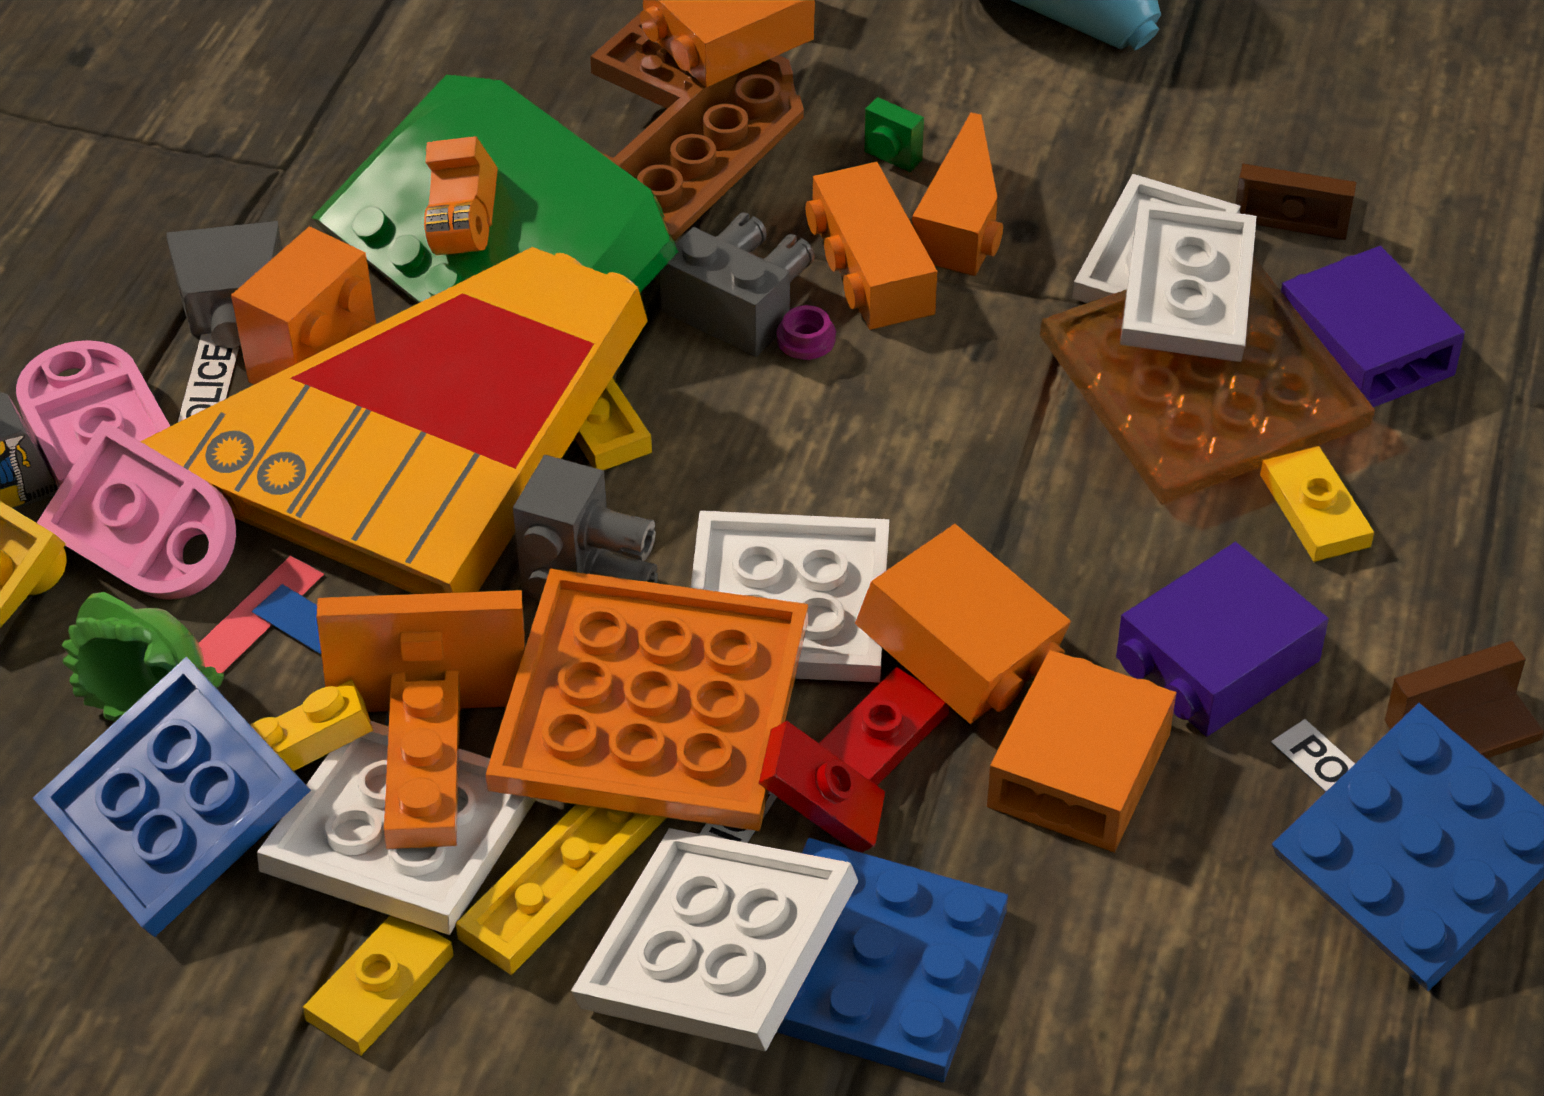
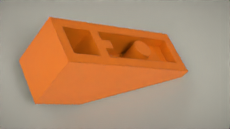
(960, 205)

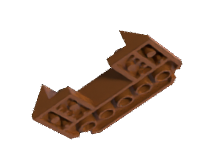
(706, 133)

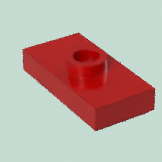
(886, 726)
(822, 787)

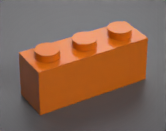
(872, 246)

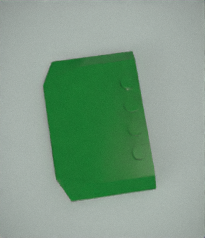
(548, 195)

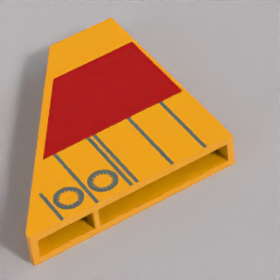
(422, 427)

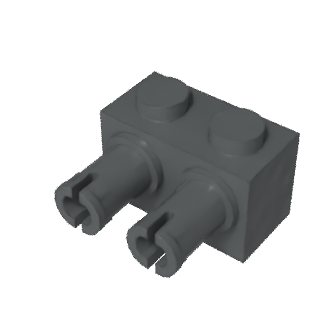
(728, 289)
(567, 527)

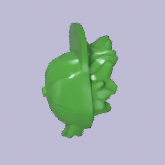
(126, 652)

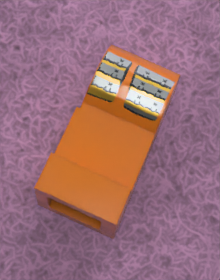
(459, 195)

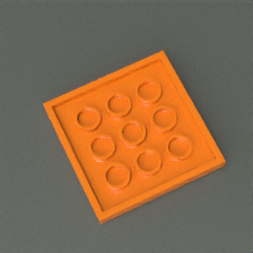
(649, 699)

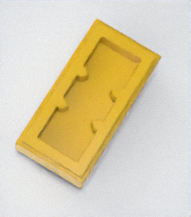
(1316, 503)
(378, 983)

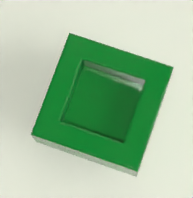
(894, 134)

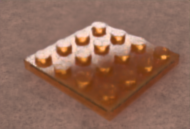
(1202, 417)

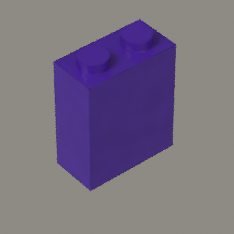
(1378, 324)
(1221, 637)

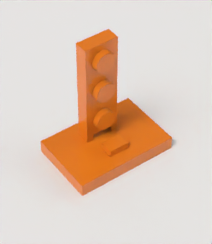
(423, 664)

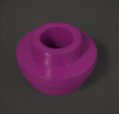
(806, 333)

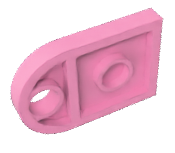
(69, 409)
(137, 513)

